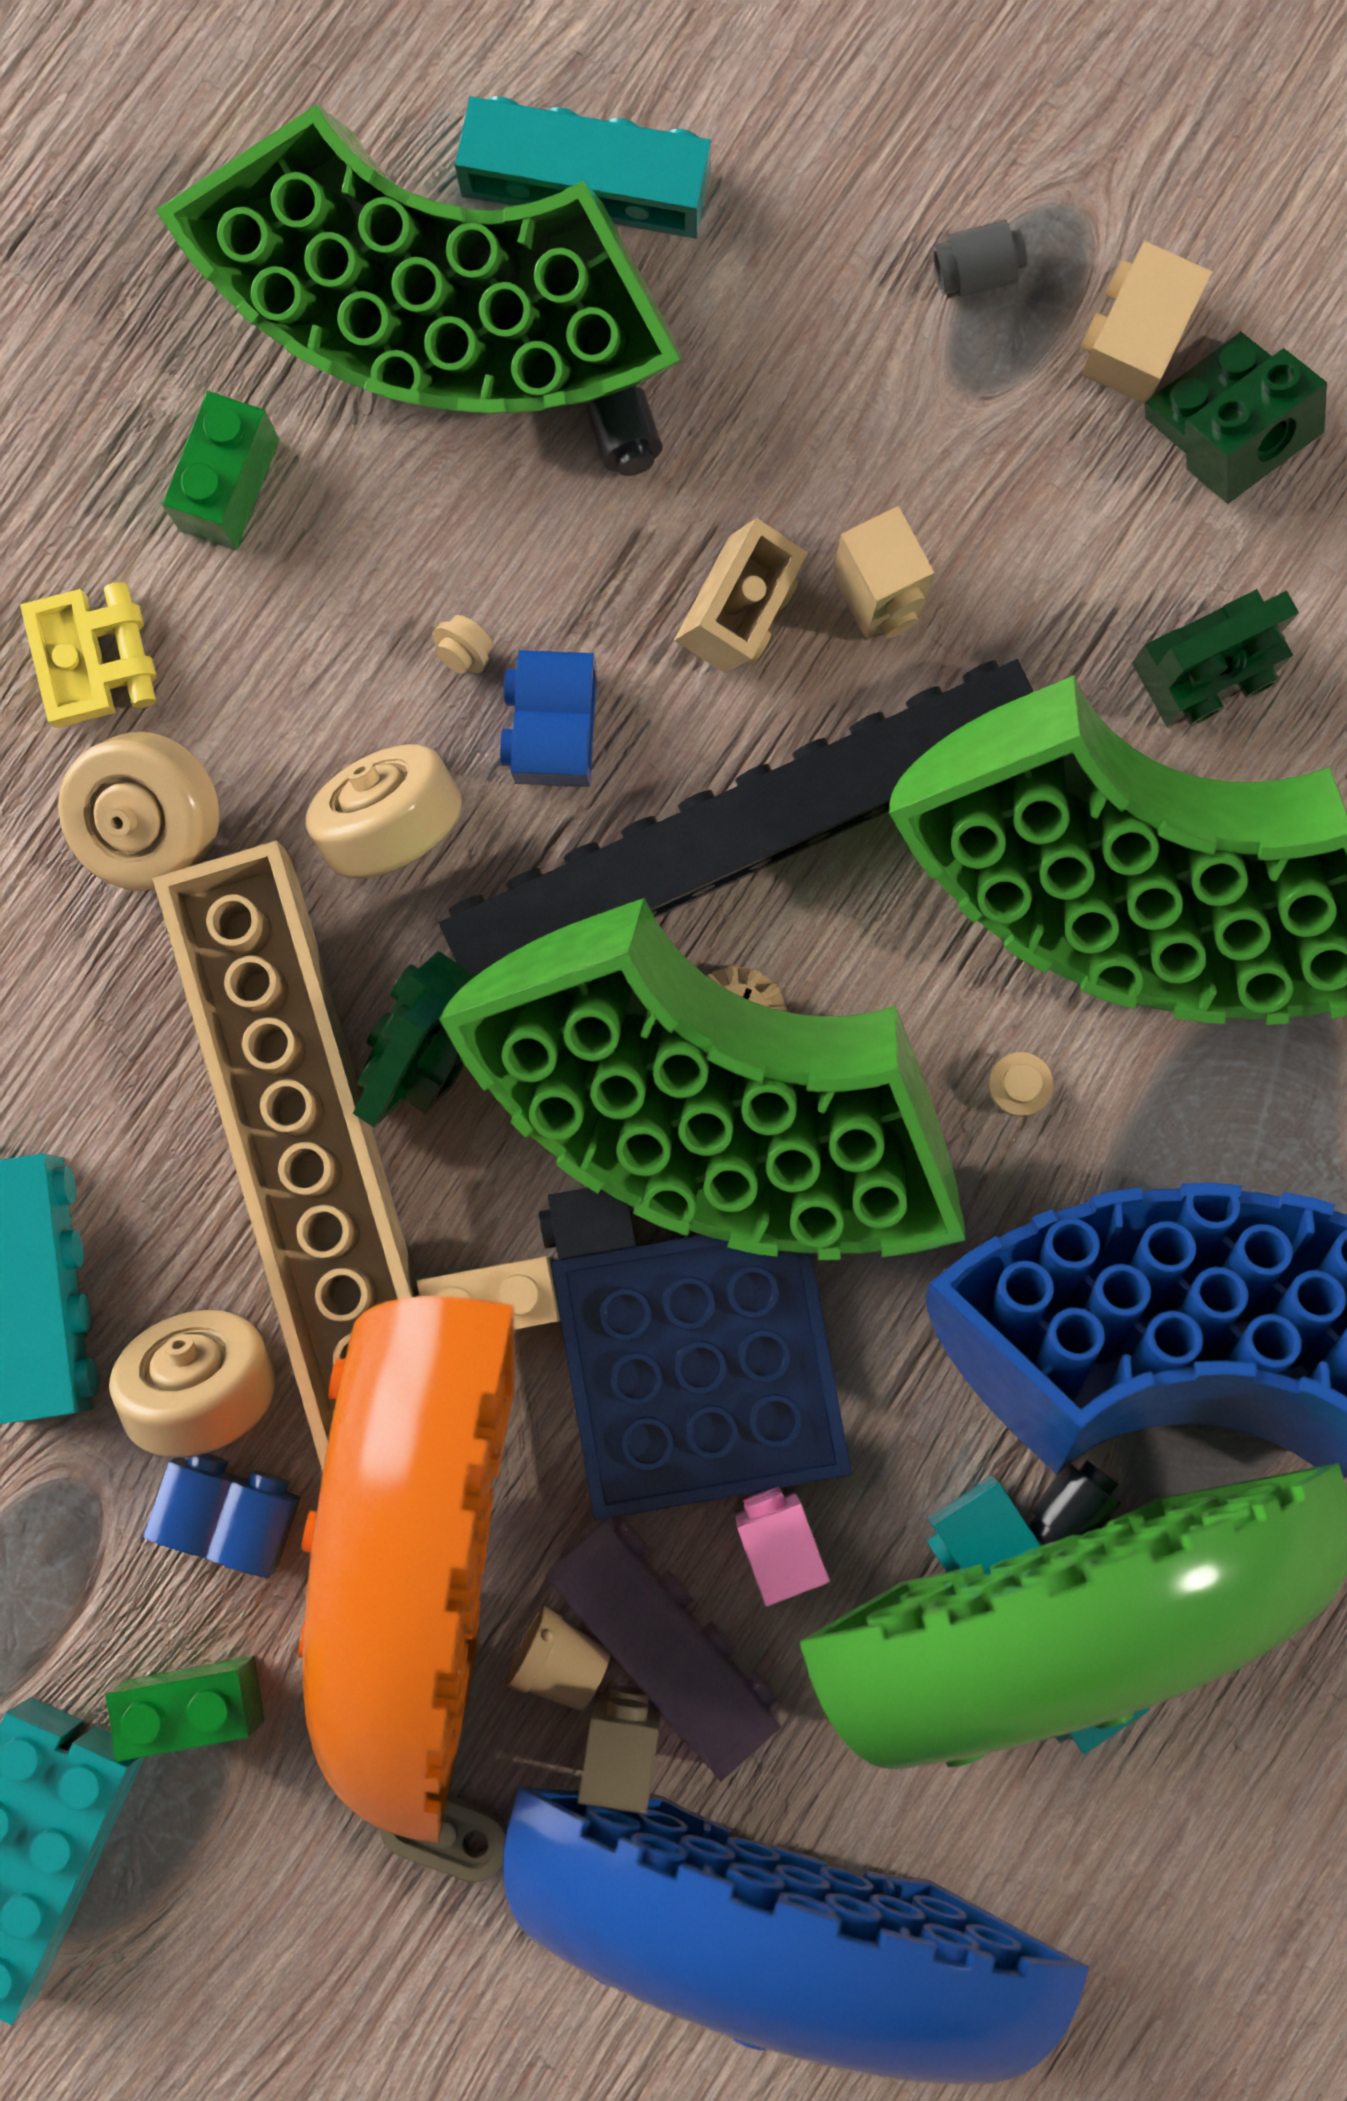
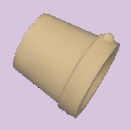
(558, 1662)

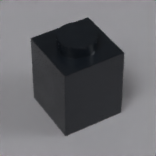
(586, 1223)

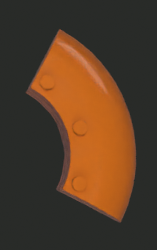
(403, 1552)

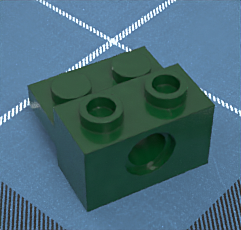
(1240, 414)
(1186, 664)
(410, 1046)

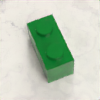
(221, 470)
(185, 1708)

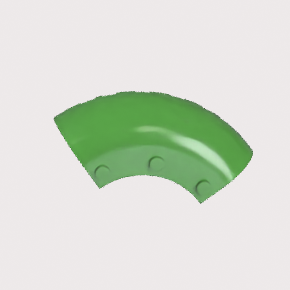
(418, 292)
(1133, 870)
(707, 1101)
(1083, 1623)

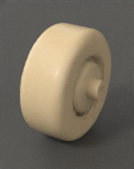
(138, 809)
(384, 811)
(192, 1383)

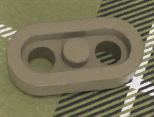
(452, 1852)

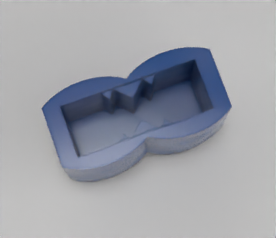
(551, 718)
(223, 1515)

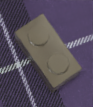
(620, 1750)

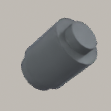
(979, 259)

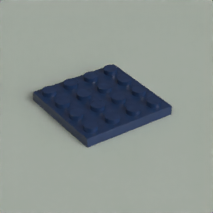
(697, 1373)

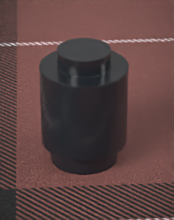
(625, 431)
(1074, 1504)

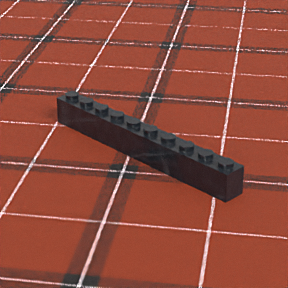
(730, 833)

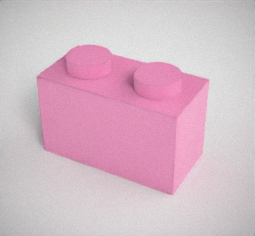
(779, 1545)

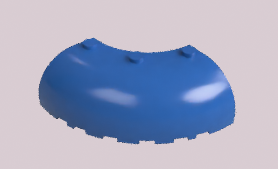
(1158, 1317)
(782, 1946)

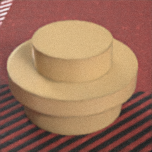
(462, 645)
(1020, 1084)

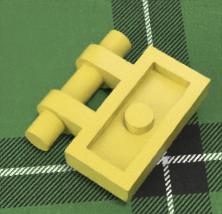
(69, 657)

